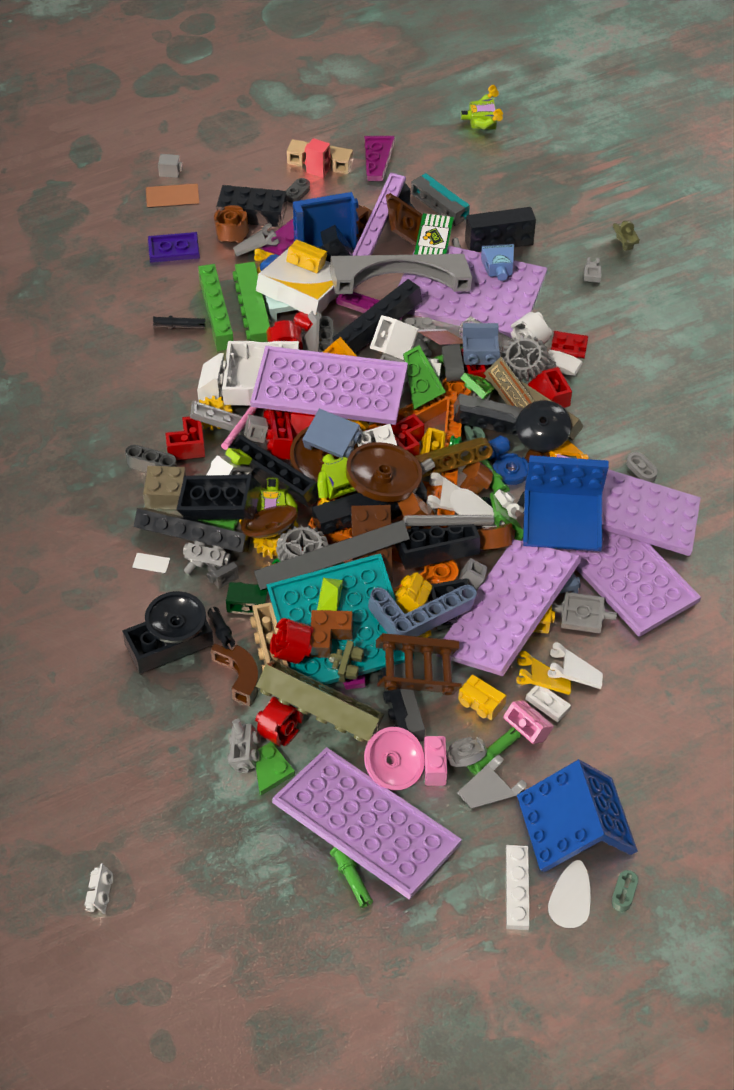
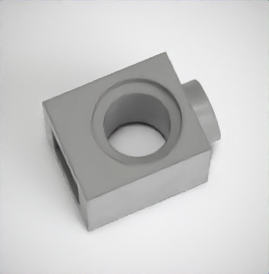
(256, 428)

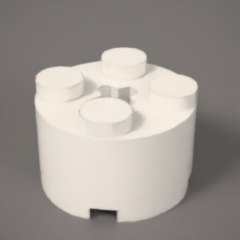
(532, 325)

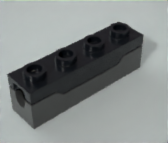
(486, 414)
(403, 706)

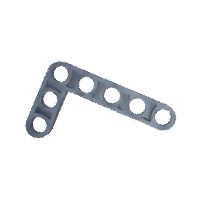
(428, 615)

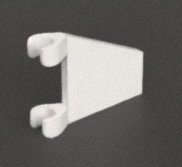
(447, 488)
(574, 668)

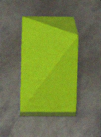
(330, 594)

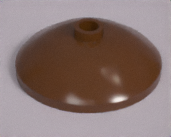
(270, 522)

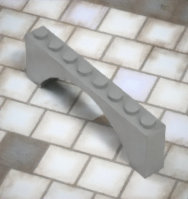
(448, 269)

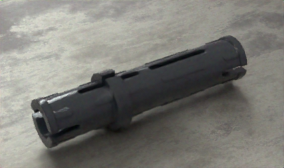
(172, 322)
(223, 631)

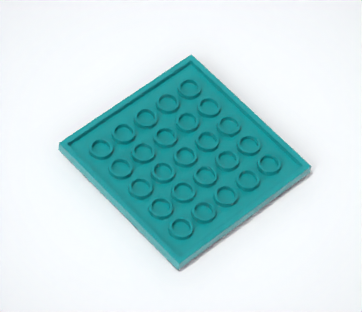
(300, 595)

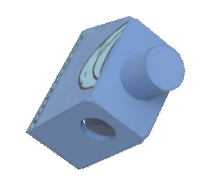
(498, 260)

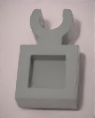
(592, 271)

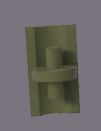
(626, 234)
(350, 653)

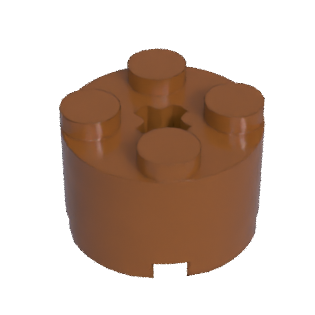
(231, 224)

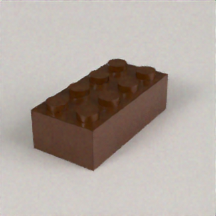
(367, 519)

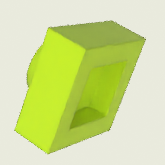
(238, 456)

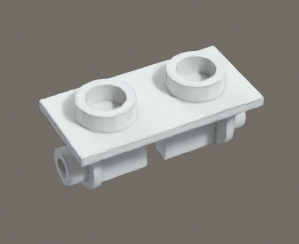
(101, 881)

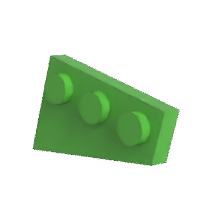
(421, 378)

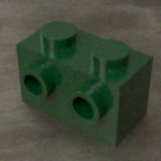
(243, 596)

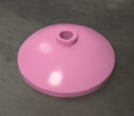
(405, 757)

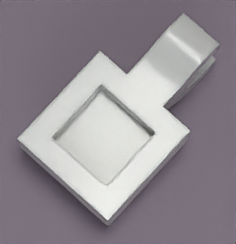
(507, 501)

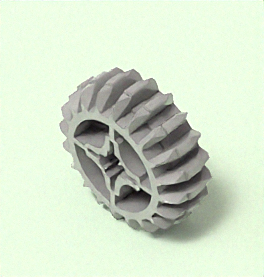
(529, 349)
(292, 540)

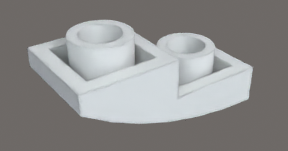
(567, 364)

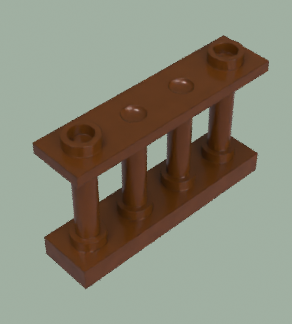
(427, 647)

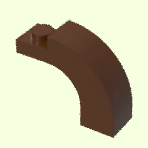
(243, 663)

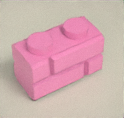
(528, 722)
(435, 761)

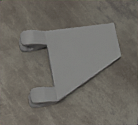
(256, 241)
(311, 338)
(489, 787)

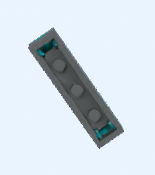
(439, 198)

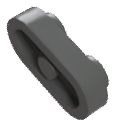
(298, 190)

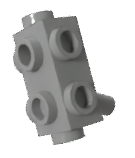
(200, 555)
(243, 747)

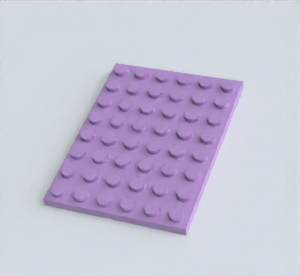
(488, 298)

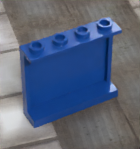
(320, 213)

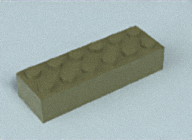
(319, 700)

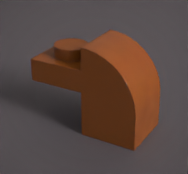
(477, 477)
(496, 536)

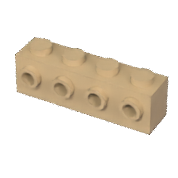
(265, 624)

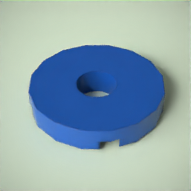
(511, 460)

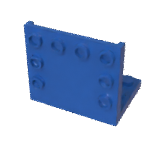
(564, 503)
(574, 813)

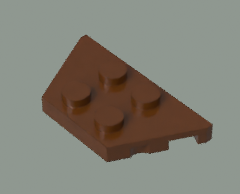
(403, 218)

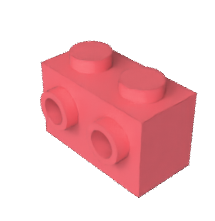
(317, 158)

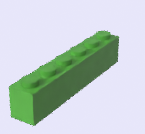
(252, 302)
(215, 306)

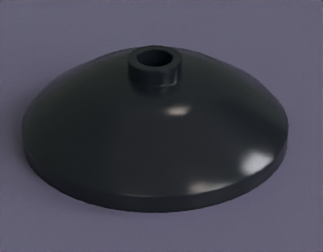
(547, 435)
(175, 609)

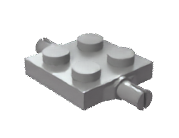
(583, 612)

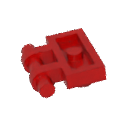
(570, 343)

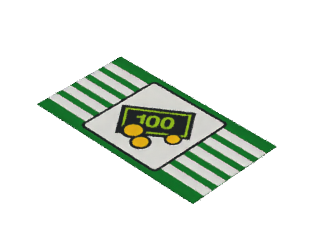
(433, 234)

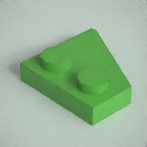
(478, 385)
(272, 768)

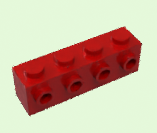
(278, 433)

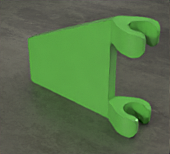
(501, 513)

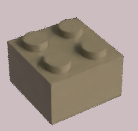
(163, 487)

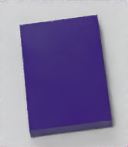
(173, 247)

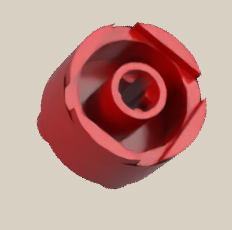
(285, 331)
(291, 641)
(278, 722)

